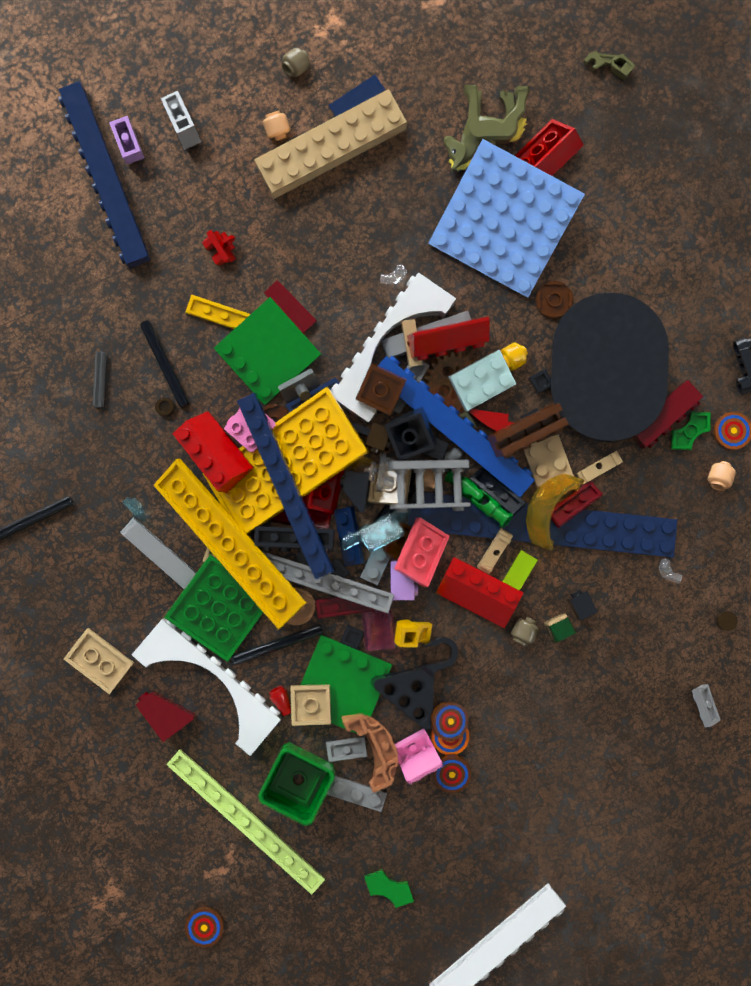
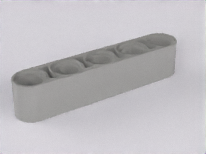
(395, 345)
(158, 552)

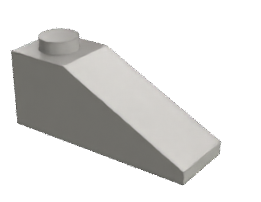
(181, 120)

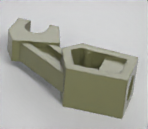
(611, 60)

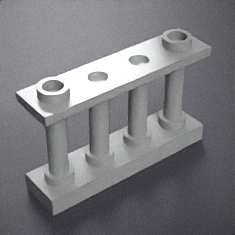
(419, 468)

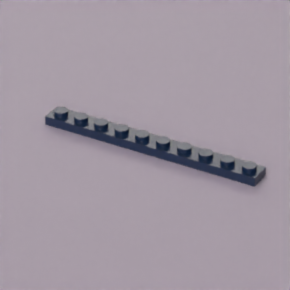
(285, 486)

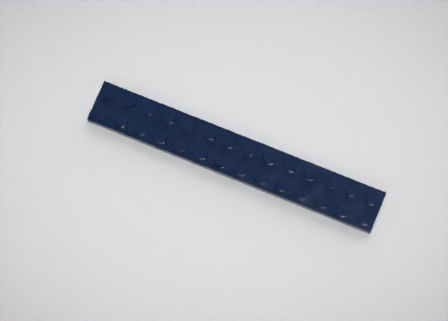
(586, 530)

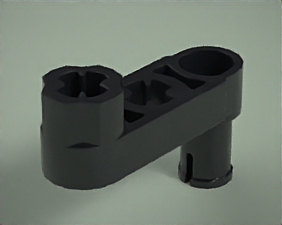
(743, 355)

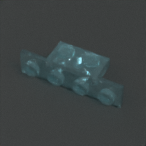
(379, 533)

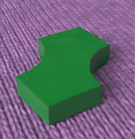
(698, 423)
(381, 884)

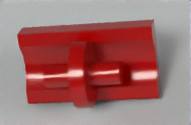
(222, 244)

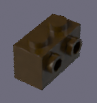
(377, 440)

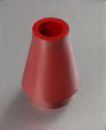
(281, 700)

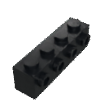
(286, 539)

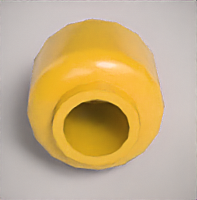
(514, 355)

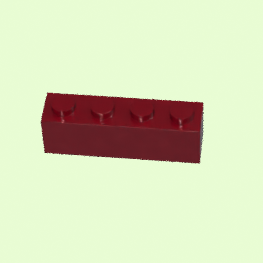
(674, 409)

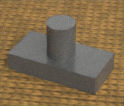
(299, 386)

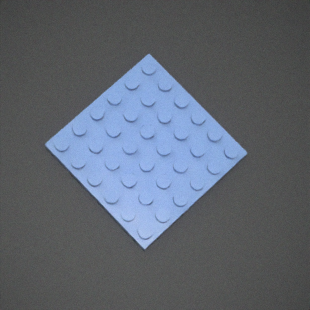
(506, 218)

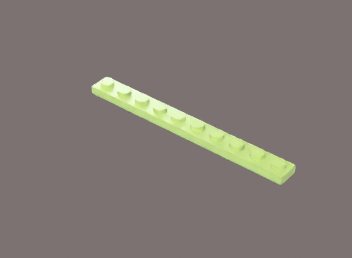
(246, 821)

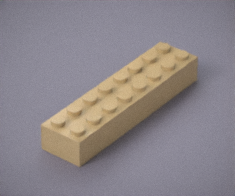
(331, 144)

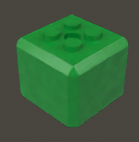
(292, 799)

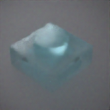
(134, 506)

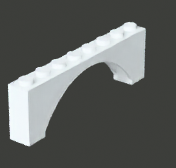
(419, 300)
(254, 715)

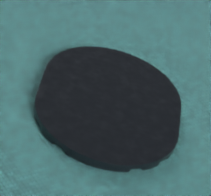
(610, 367)

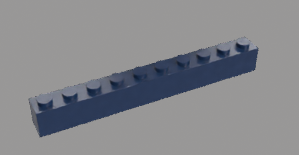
(104, 175)

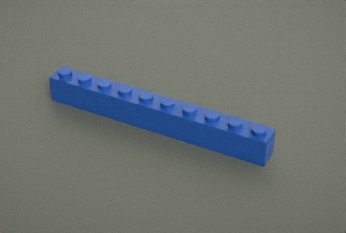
(460, 430)

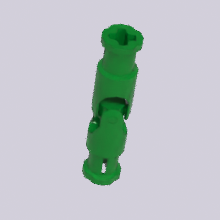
(491, 509)

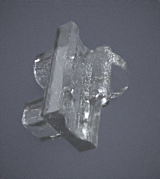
(383, 482)

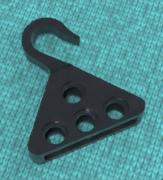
(424, 673)

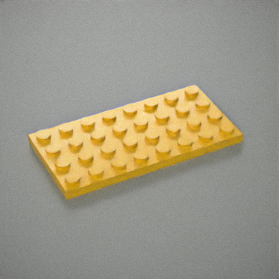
(316, 446)

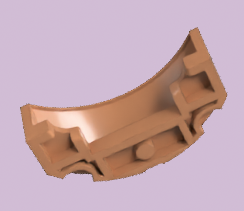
(382, 745)

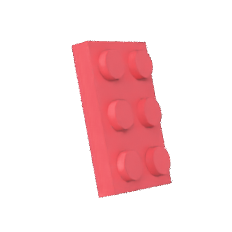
(422, 552)

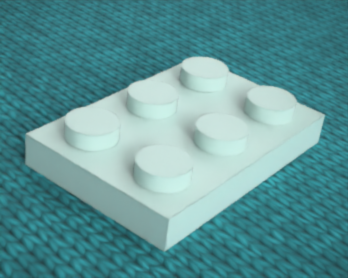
(482, 380)

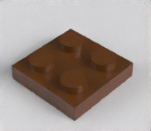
(381, 389)

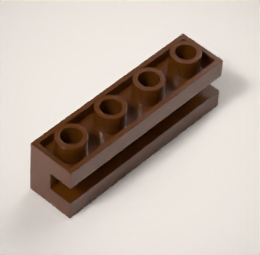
(527, 430)

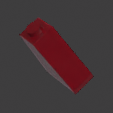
(163, 714)

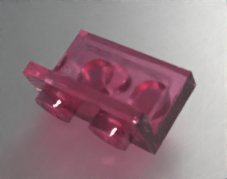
(378, 630)

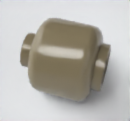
(295, 62)
(525, 631)

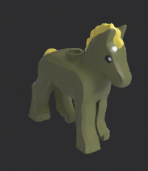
(488, 128)

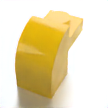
(411, 633)

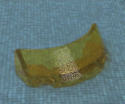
(542, 507)

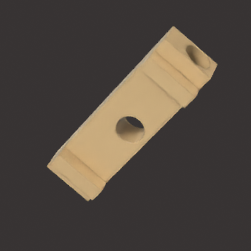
(409, 327)
(606, 464)
(499, 543)

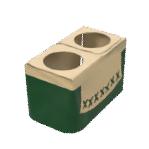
(559, 628)

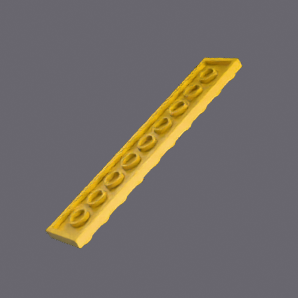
(229, 543)

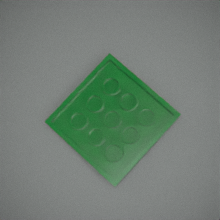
(267, 350)
(215, 609)
(349, 678)

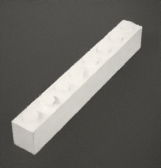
(503, 940)

